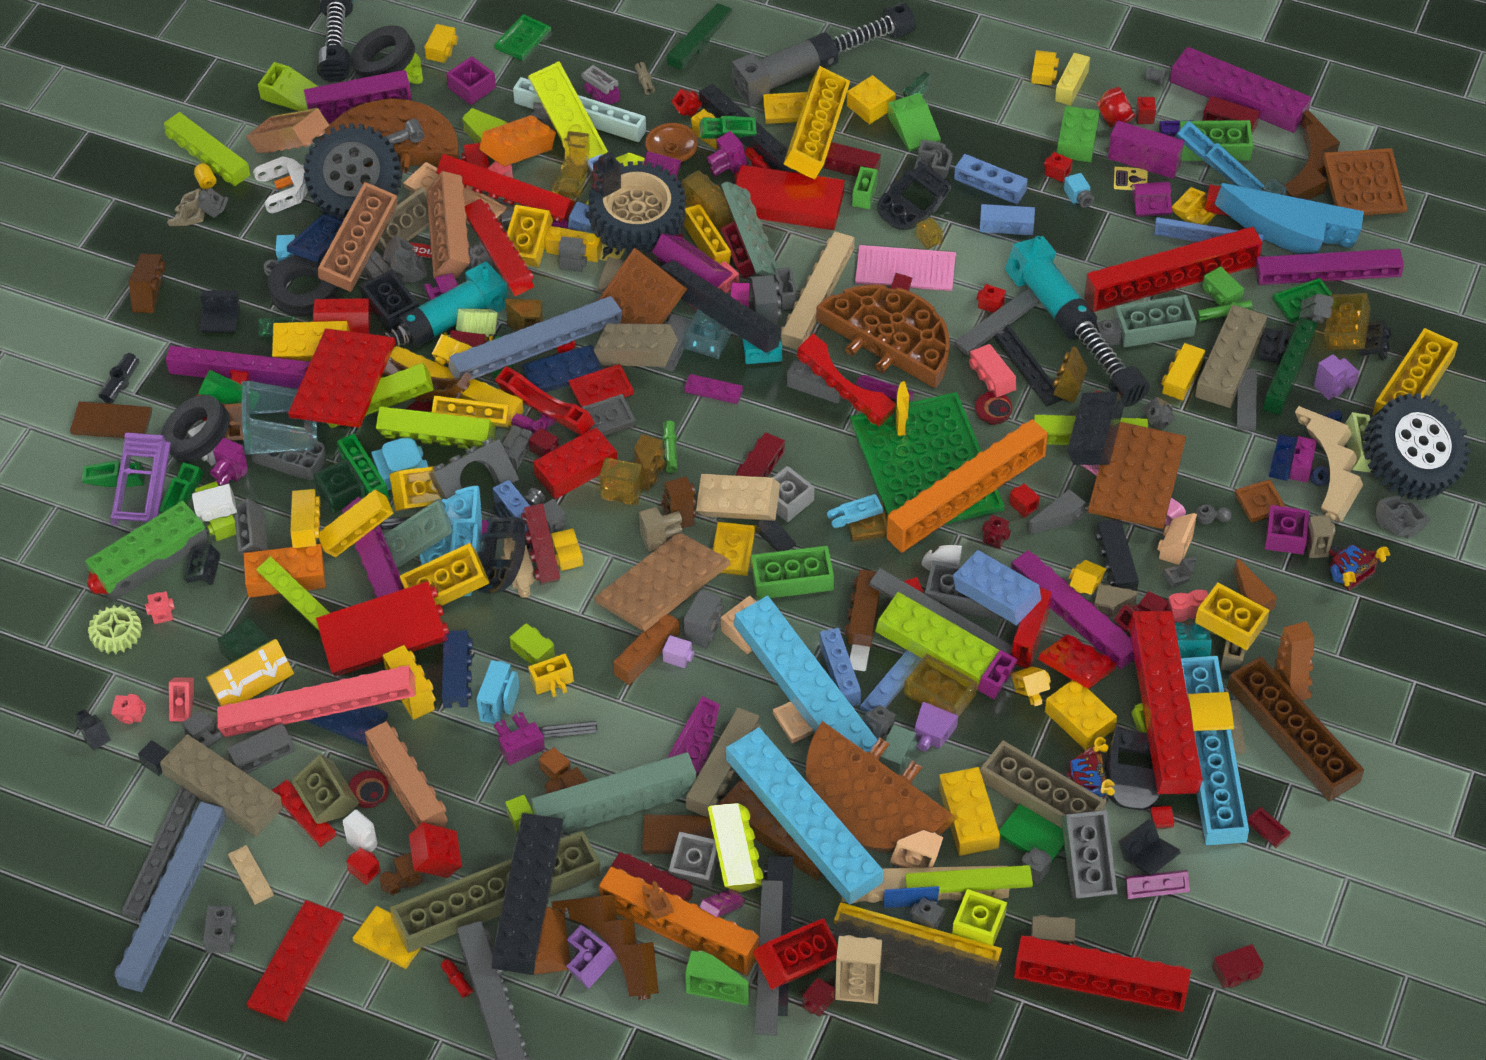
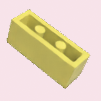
(1072, 79)

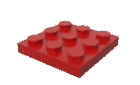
(1077, 661)

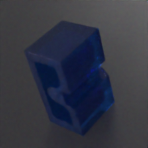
(1283, 457)

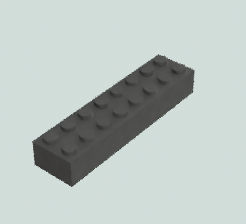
(491, 993)

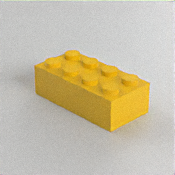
(301, 339)
(452, 574)
(968, 801)

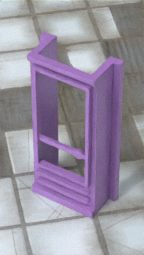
(143, 446)

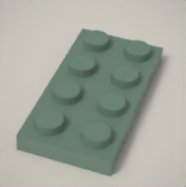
(418, 533)

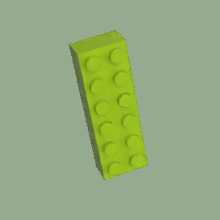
(434, 427)
(928, 633)

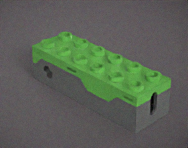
(145, 552)

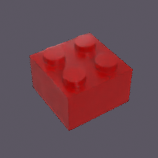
(435, 850)

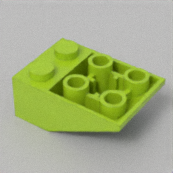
(284, 87)

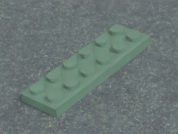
(750, 229)

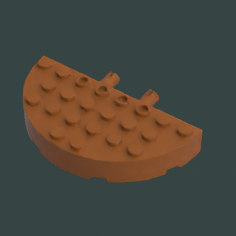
(390, 117)
(892, 326)
(867, 794)

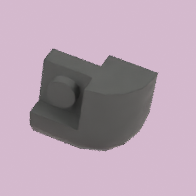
(935, 157)
(404, 260)
(1401, 516)

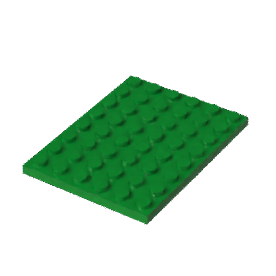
(934, 444)

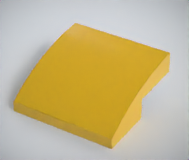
(1192, 207)
(902, 408)
(1211, 711)

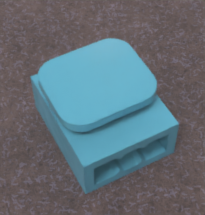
(398, 456)
(497, 692)

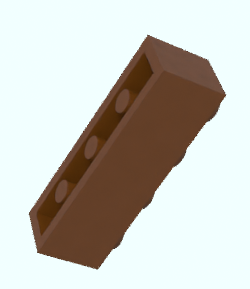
(864, 610)

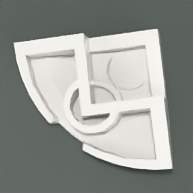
(947, 554)

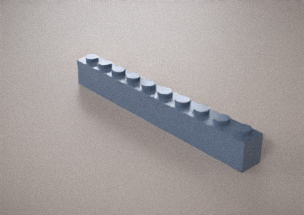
(535, 339)
(170, 897)

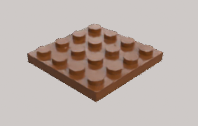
(1365, 181)
(643, 291)

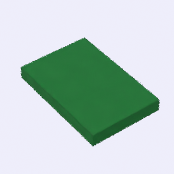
(522, 37)
(1290, 300)
(1029, 830)

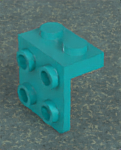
(755, 355)
(1193, 640)

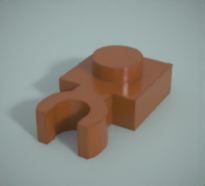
(657, 902)

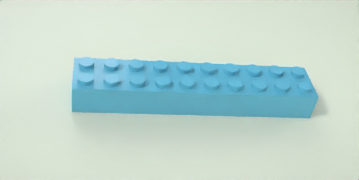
(799, 672)
(1220, 793)
(804, 815)

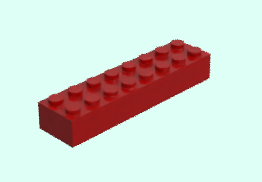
(1102, 973)

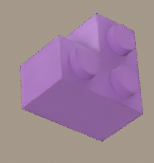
(1335, 376)
(592, 957)

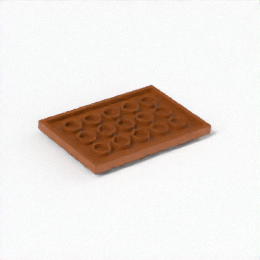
(1139, 476)

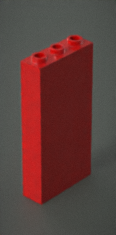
(793, 196)
(368, 630)

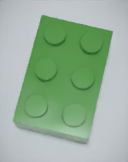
(1078, 133)

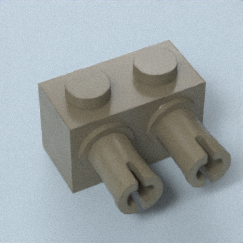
(657, 527)

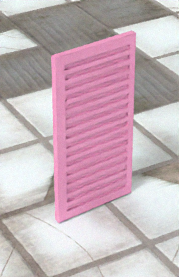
(926, 267)

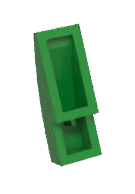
(716, 127)
(107, 474)
(182, 486)

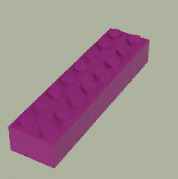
(1225, 81)

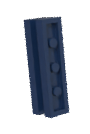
(456, 669)

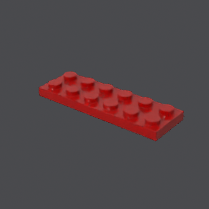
(295, 961)

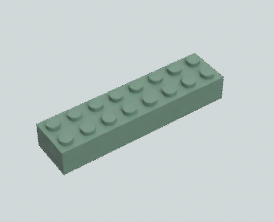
(619, 793)

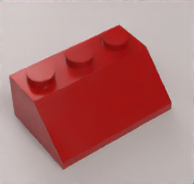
(354, 311)

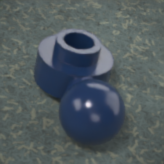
(1324, 475)

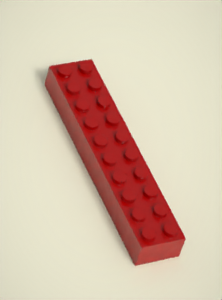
(1171, 269)
(1165, 703)

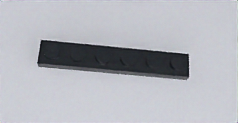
(1027, 365)

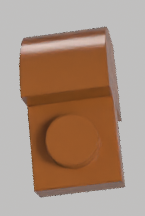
(234, 430)

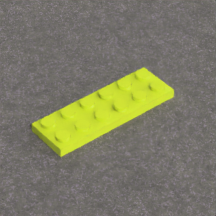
(565, 106)

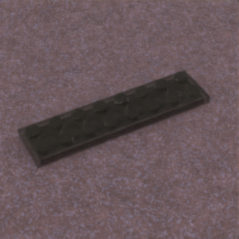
(927, 960)

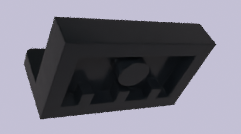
(1377, 339)
(1272, 344)
(202, 564)

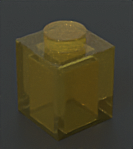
(929, 233)

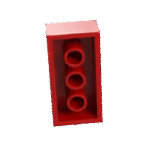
(573, 463)
(796, 953)

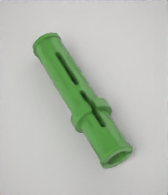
(1221, 311)
(670, 440)

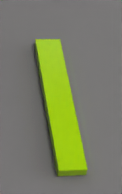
(972, 879)

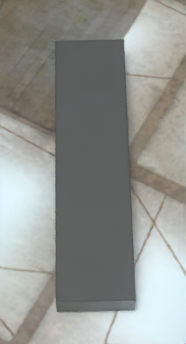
(1247, 401)

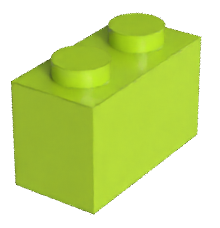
(531, 645)

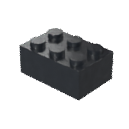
(388, 298)

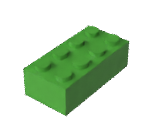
(1230, 135)
(792, 572)

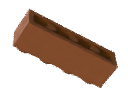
(645, 649)

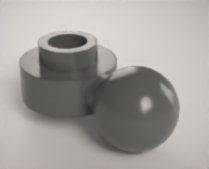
(1222, 514)

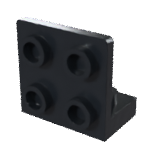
(219, 310)
(1146, 849)

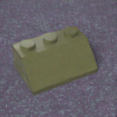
(324, 790)

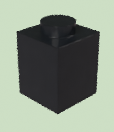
(151, 757)

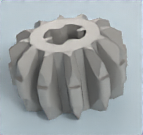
(478, 256)

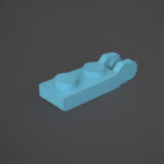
(855, 511)

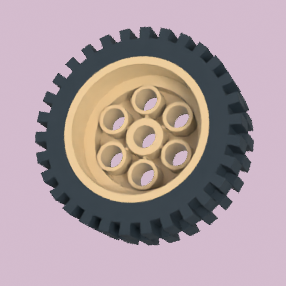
(641, 210)

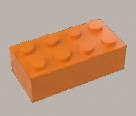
(517, 140)
(302, 563)

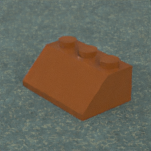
(554, 947)

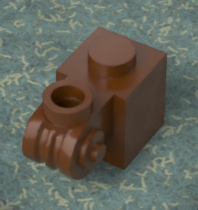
(568, 779)
(404, 876)

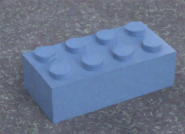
(997, 587)

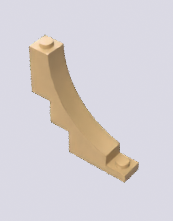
(1332, 438)

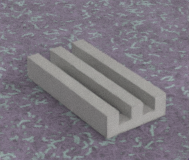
(597, 81)

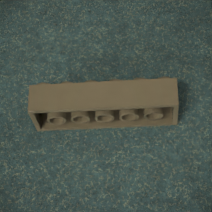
(1231, 356)
(221, 784)
(1036, 785)

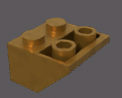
(523, 313)
(1070, 376)
(650, 454)

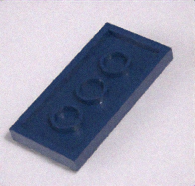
(316, 239)
(557, 370)
(352, 723)

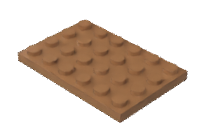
(661, 581)

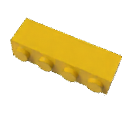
(705, 234)
(497, 413)
(305, 518)
(355, 523)

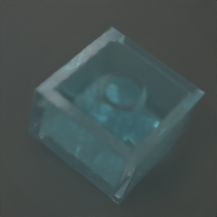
(706, 336)

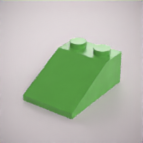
(913, 121)
(713, 979)

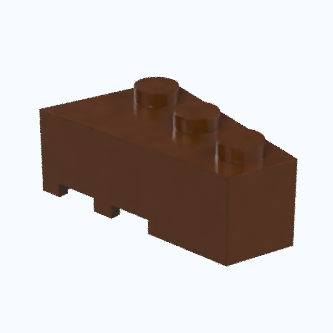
(146, 282)
(680, 498)

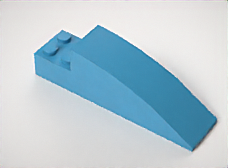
(1290, 221)

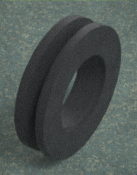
(376, 41)
(293, 303)
(206, 439)

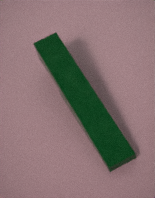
(698, 36)

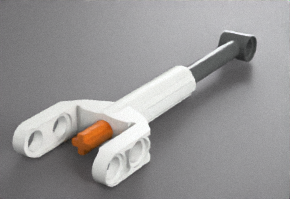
(412, 131)

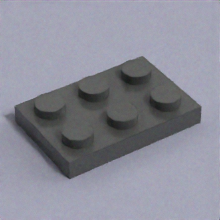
(611, 415)

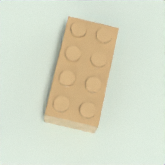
(738, 497)
(858, 969)

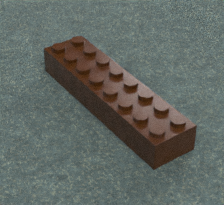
(1295, 728)

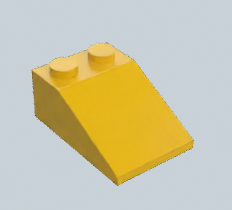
(413, 489)

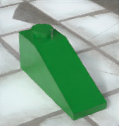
(221, 388)

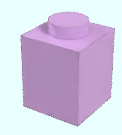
(677, 652)

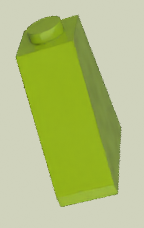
(476, 122)

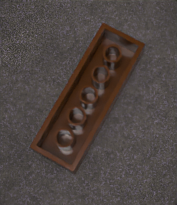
(769, 830)

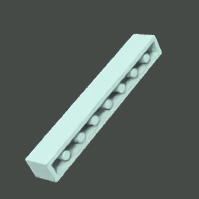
(603, 116)

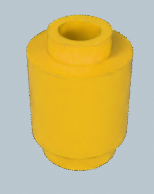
(204, 176)

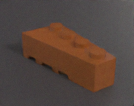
(1295, 658)

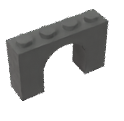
(491, 454)

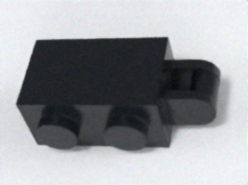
(606, 174)

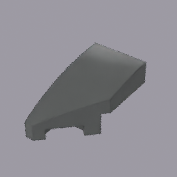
(1180, 573)

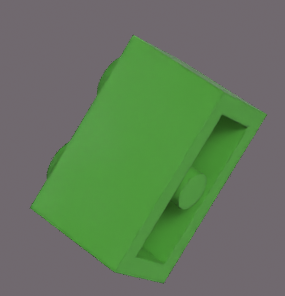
(865, 187)
(1222, 287)

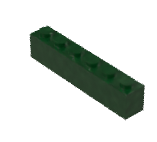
(1290, 366)

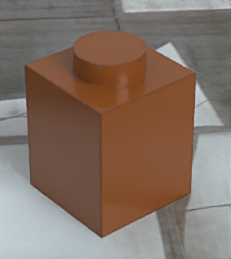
(554, 764)

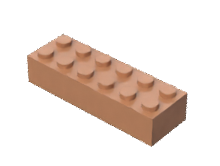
(288, 131)
(448, 225)
(357, 237)
(404, 778)

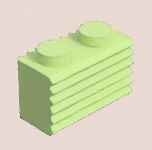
(477, 321)

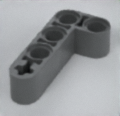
(294, 462)

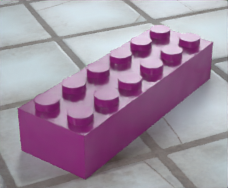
(340, 97)

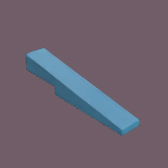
(1217, 157)

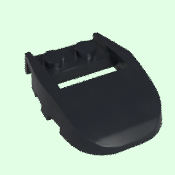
(901, 212)
(502, 572)
(1134, 785)

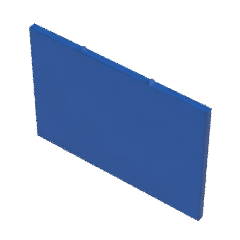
(909, 896)

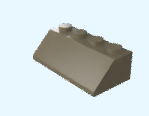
(408, 218)

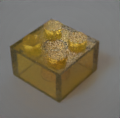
(621, 481)

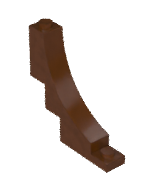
(1318, 140)
(635, 959)

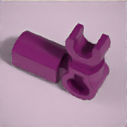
(529, 424)

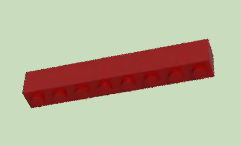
(508, 188)
(499, 247)

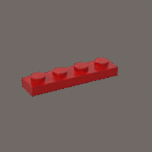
(295, 806)

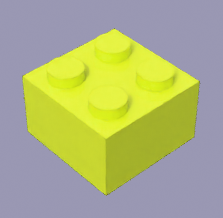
(979, 917)

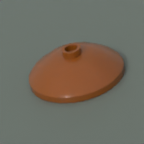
(672, 141)

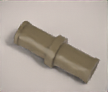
(644, 78)

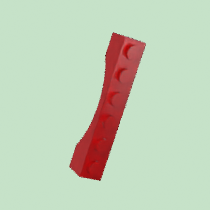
(873, 404)
(566, 414)

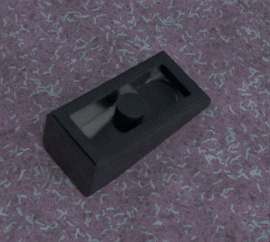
(775, 535)

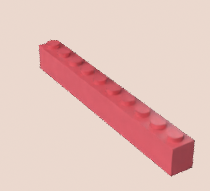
(316, 701)

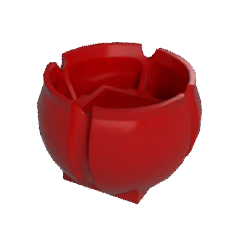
(1115, 107)

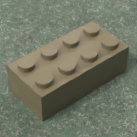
(635, 344)

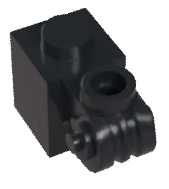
(91, 729)

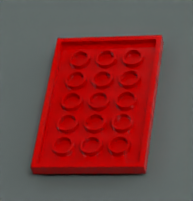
(342, 377)

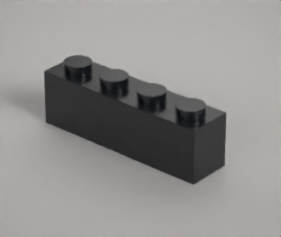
(1116, 555)

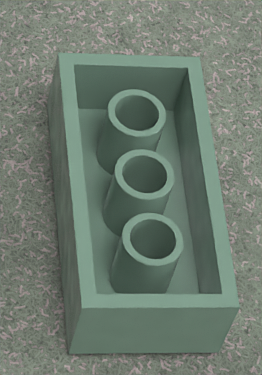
(1155, 320)

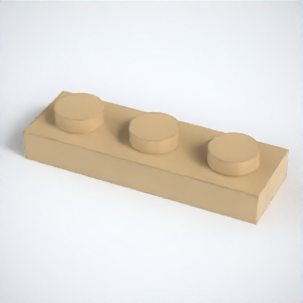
(250, 875)

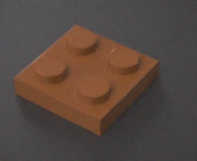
(1257, 499)

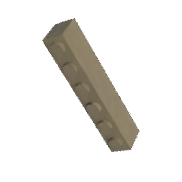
(717, 771)

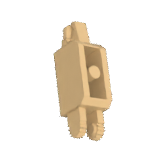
(525, 575)

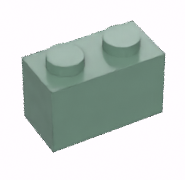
(897, 754)

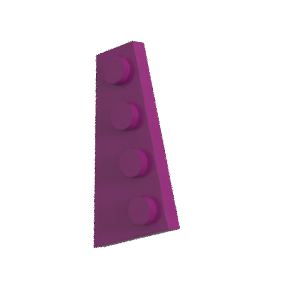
(698, 734)

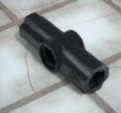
(119, 378)

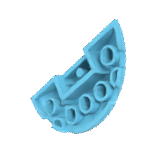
(466, 523)

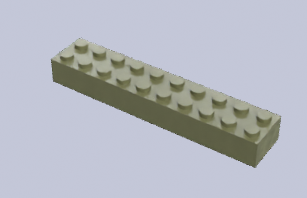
(482, 895)

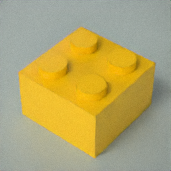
(870, 99)

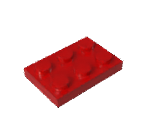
(601, 385)

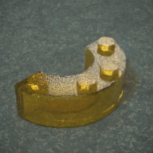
(574, 167)

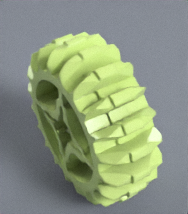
(115, 629)

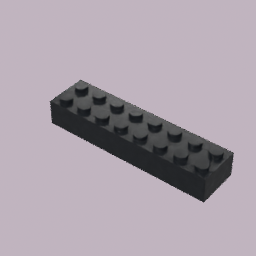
(527, 894)

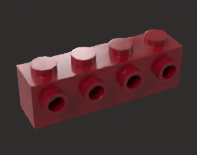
(541, 544)

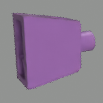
(934, 726)

